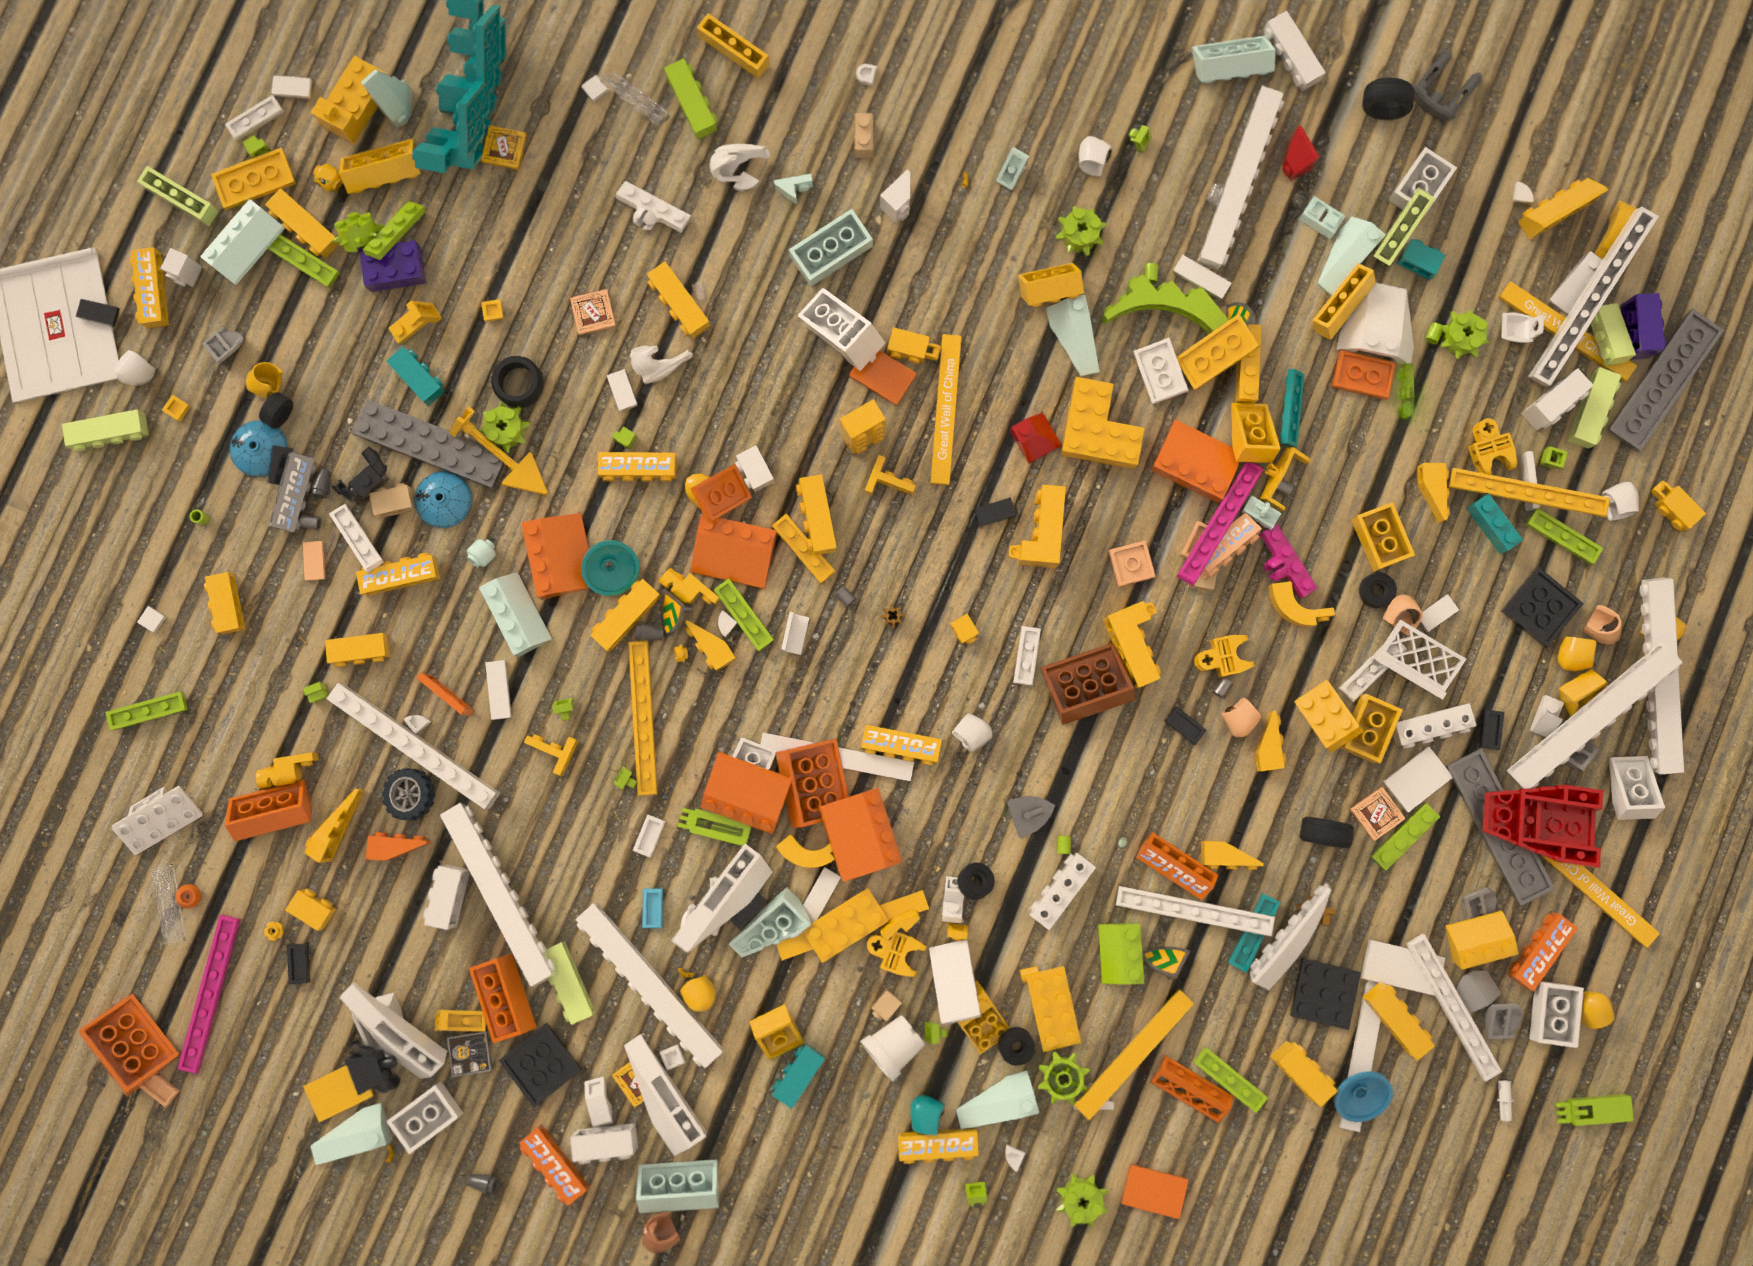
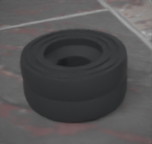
(276, 410)
(1366, 590)
(985, 877)
(1020, 1056)

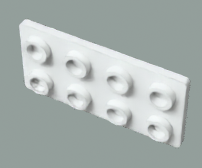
(156, 818)

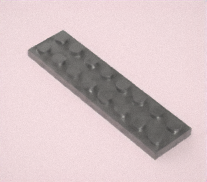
(1665, 380)
(427, 444)
(1518, 866)

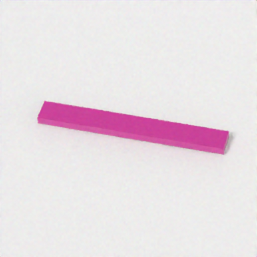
(1220, 523)
(209, 994)

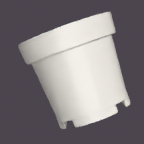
(893, 1046)

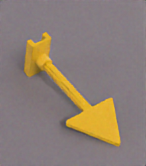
(523, 475)

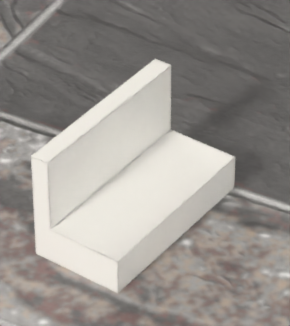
(795, 633)

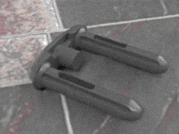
(1431, 104)

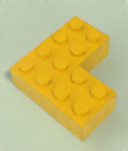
(1091, 435)

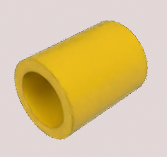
(1023, 972)

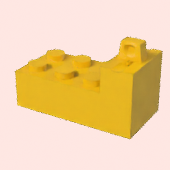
(349, 103)
(1046, 538)
(1130, 642)

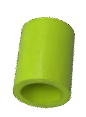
(1151, 272)
(1434, 333)
(204, 517)
(1064, 844)

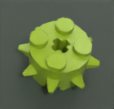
(356, 231)
(1084, 240)
(1462, 325)
(513, 432)
(1068, 1089)
(1086, 1189)

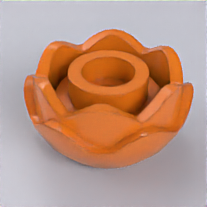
(183, 891)

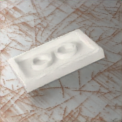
(1160, 371)
(1417, 779)

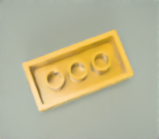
(863, 427)

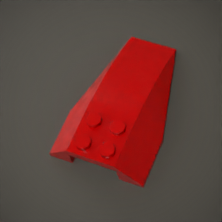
(1547, 821)

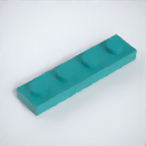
(1292, 408)
(1249, 942)

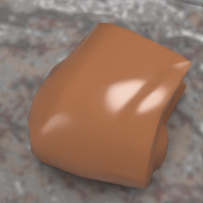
(660, 1233)

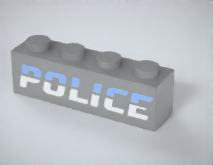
(292, 492)

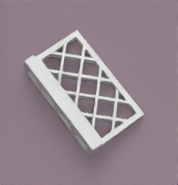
(1415, 675)

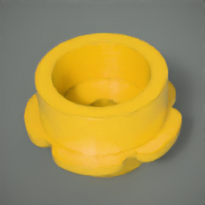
(680, 653)
(279, 930)

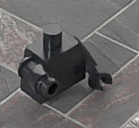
(367, 480)
(371, 1069)

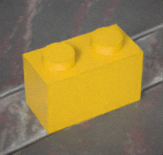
(311, 909)

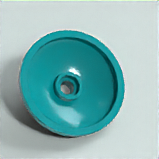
(614, 578)

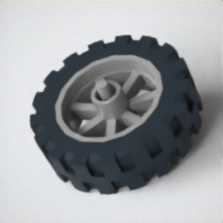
(392, 795)

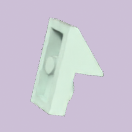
(1012, 168)
(789, 185)

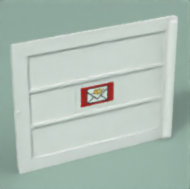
(39, 331)

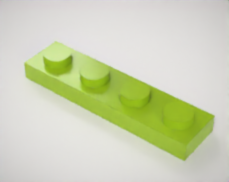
(394, 230)
(304, 261)
(1564, 536)
(743, 614)
(146, 711)
(1405, 836)
(1230, 1079)

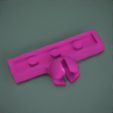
(1286, 562)

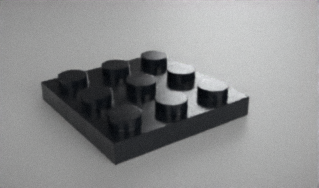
(1542, 607)
(1325, 993)
(540, 1065)

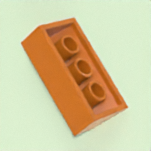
(268, 810)
(502, 998)

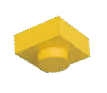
(492, 310)
(176, 408)
(957, 931)

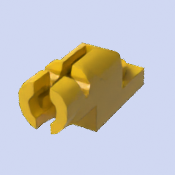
(687, 589)
(285, 770)

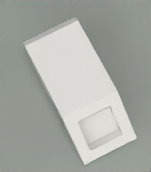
(952, 901)
(597, 1102)

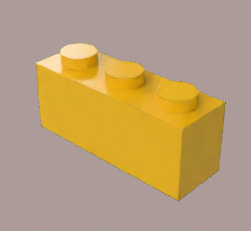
(224, 603)
(357, 649)

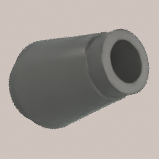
(321, 484)
(647, 632)
(484, 1183)

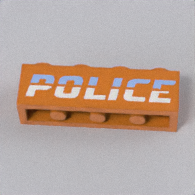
(1177, 866)
(1542, 951)
(554, 1165)

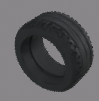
(1388, 98)
(504, 368)
(1327, 832)

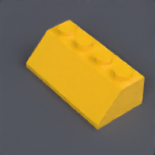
(378, 167)
(1561, 207)

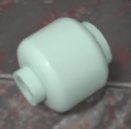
(481, 553)

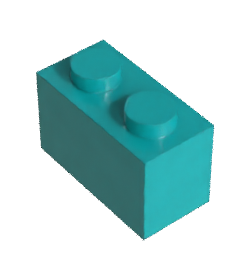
(1421, 259)

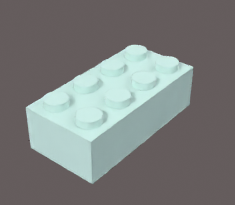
(831, 247)

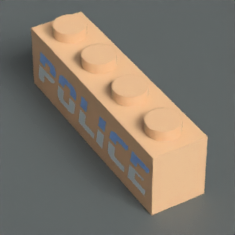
(1234, 542)

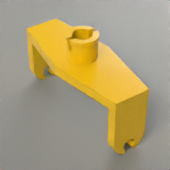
(1277, 473)

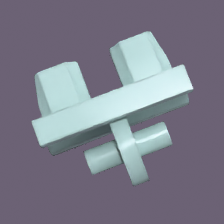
(1261, 512)

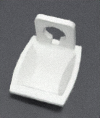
(1520, 327)

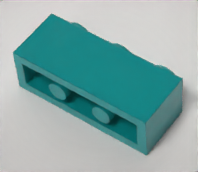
(416, 375)
(1494, 523)
(798, 1075)

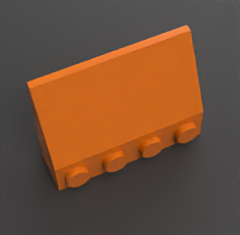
(1196, 461)
(733, 551)
(556, 554)
(814, 780)
(746, 793)
(860, 834)
(128, 1044)

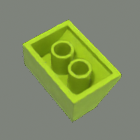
(1121, 953)

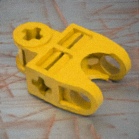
(1484, 440)
(1223, 656)
(906, 944)

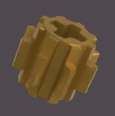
(899, 615)

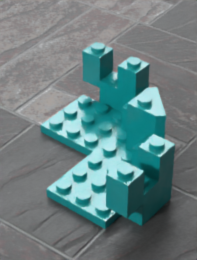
(470, 96)

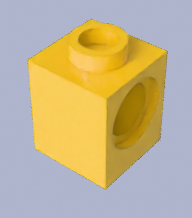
(965, 629)

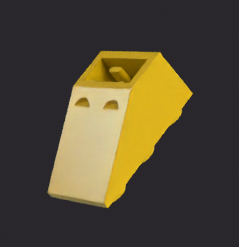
(987, 1029)

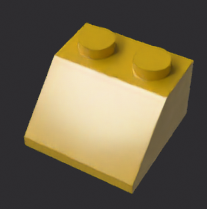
(1581, 690)
(776, 1032)

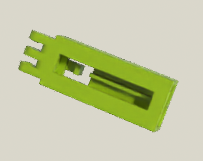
(722, 827)
(1604, 1108)

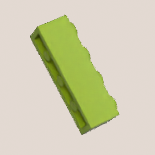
(690, 98)

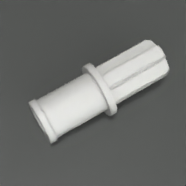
(1505, 1100)

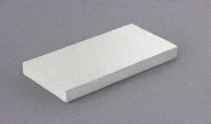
(1394, 967)
(954, 982)

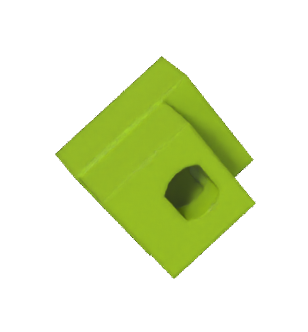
(256, 147)
(625, 437)
(1558, 455)
(316, 692)

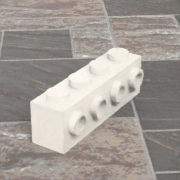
(1434, 724)
(1062, 890)

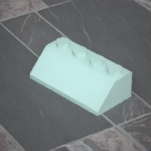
(1234, 59)
(242, 242)
(515, 613)
(677, 1186)

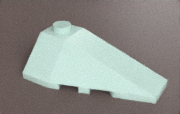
(391, 96)
(1351, 247)
(1073, 327)
(775, 922)
(1004, 1101)
(356, 1135)

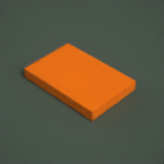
(1363, 374)
(885, 377)
(721, 493)
(445, 694)
(1154, 1191)

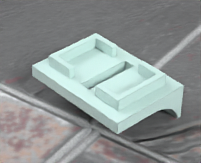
(1314, 212)

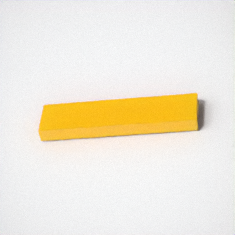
(798, 543)

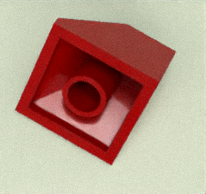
(1299, 155)
(1035, 437)

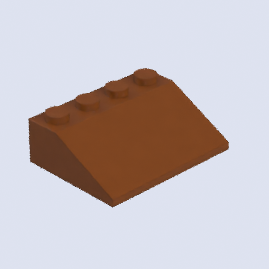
(1088, 683)

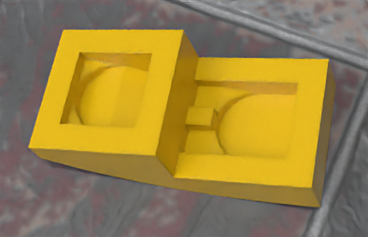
(903, 920)

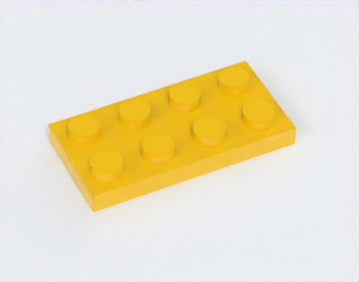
(253, 178)
(1217, 352)
(845, 925)
(1053, 1008)

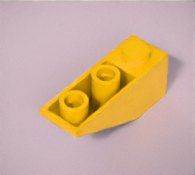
(1433, 485)
(716, 650)
(1269, 750)
(1221, 853)

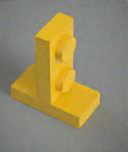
(417, 317)
(888, 479)
(555, 749)
(459, 1020)

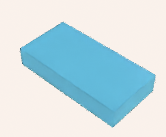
(652, 908)

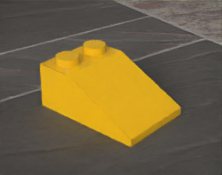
(1253, 433)

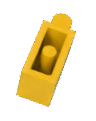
(911, 346)
(1677, 506)

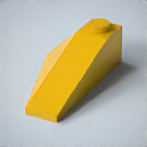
(328, 837)

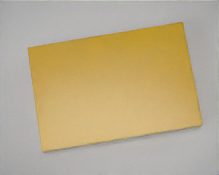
(334, 1094)

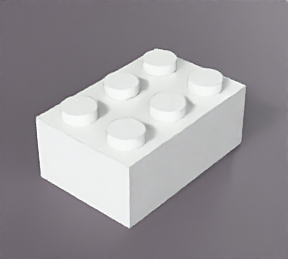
(1428, 173)
(1558, 400)
(446, 896)
(1556, 1014)
(425, 1117)
(604, 1143)

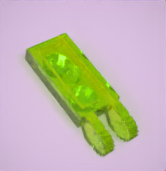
(1406, 392)

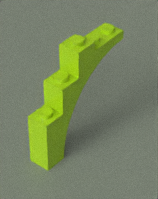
(1168, 297)

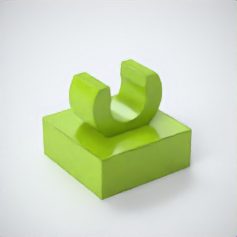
(1140, 138)
(563, 707)
(624, 778)
(934, 1032)
(976, 1193)

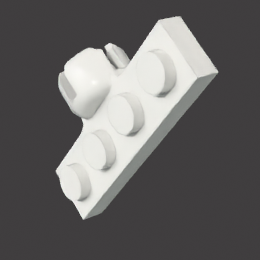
(651, 209)

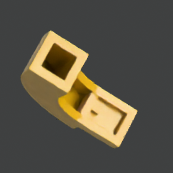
(1618, 219)
(1286, 606)
(803, 857)

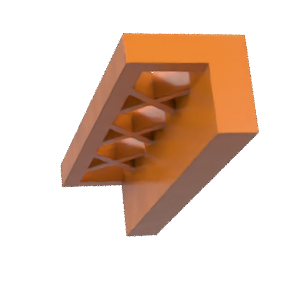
(1195, 1088)

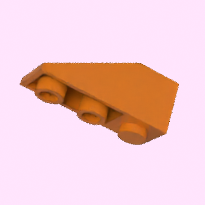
(387, 848)

